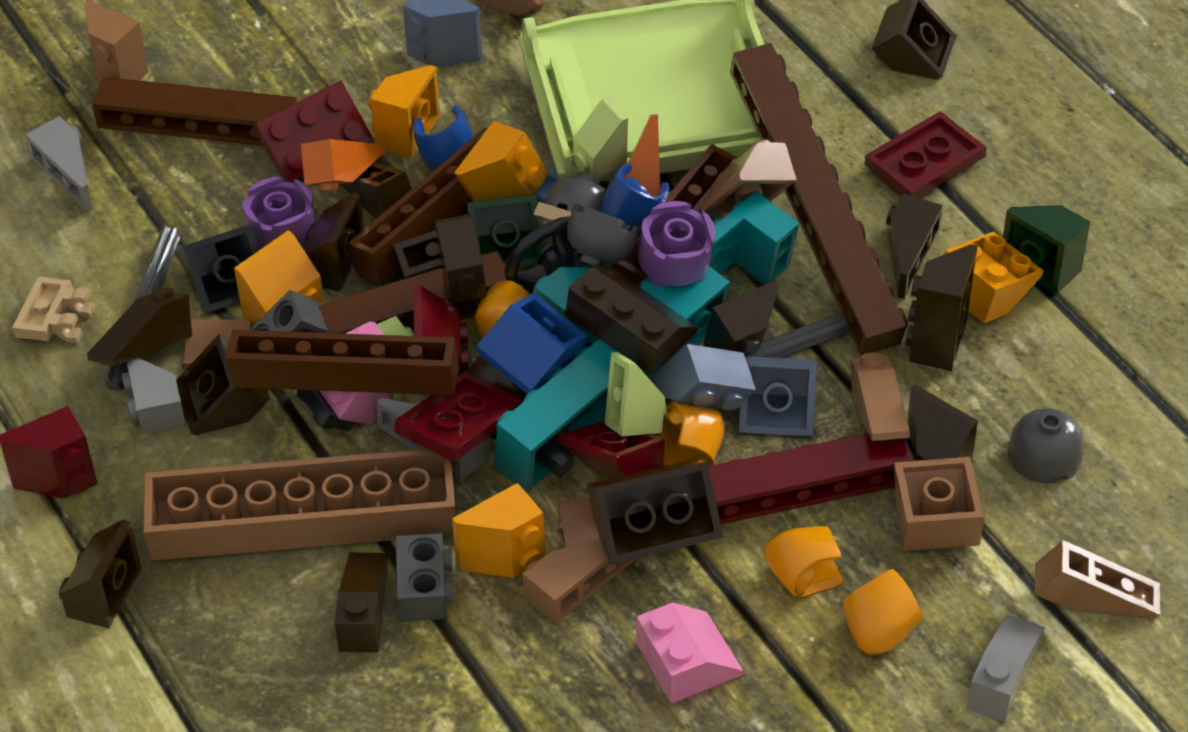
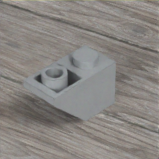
(155, 396)

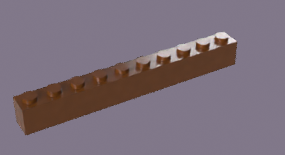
(819, 201)

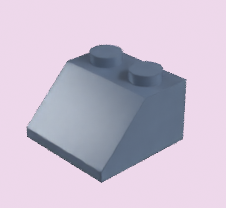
(442, 31)
(706, 377)
(782, 397)

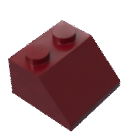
(440, 319)
(49, 456)

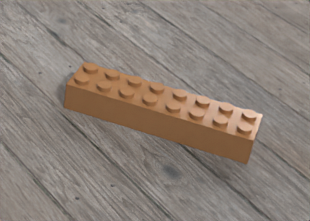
(297, 503)

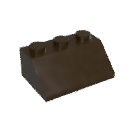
(941, 308)
(627, 318)
(655, 510)

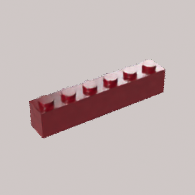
(805, 476)

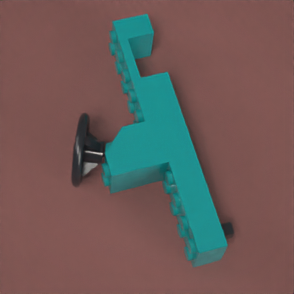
(527, 446)

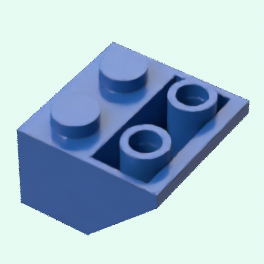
(531, 343)

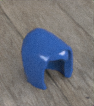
(440, 146)
(629, 200)

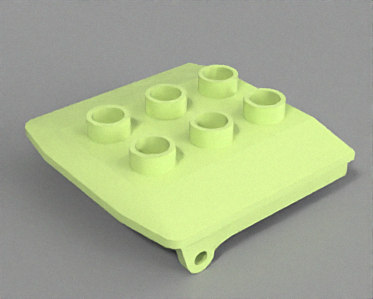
(648, 62)

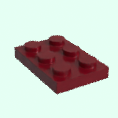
(316, 118)
(925, 155)
(457, 422)

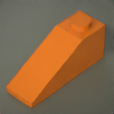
(646, 157)
(337, 162)

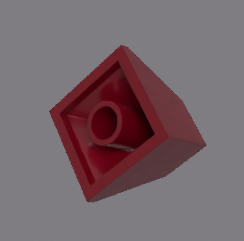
(613, 453)

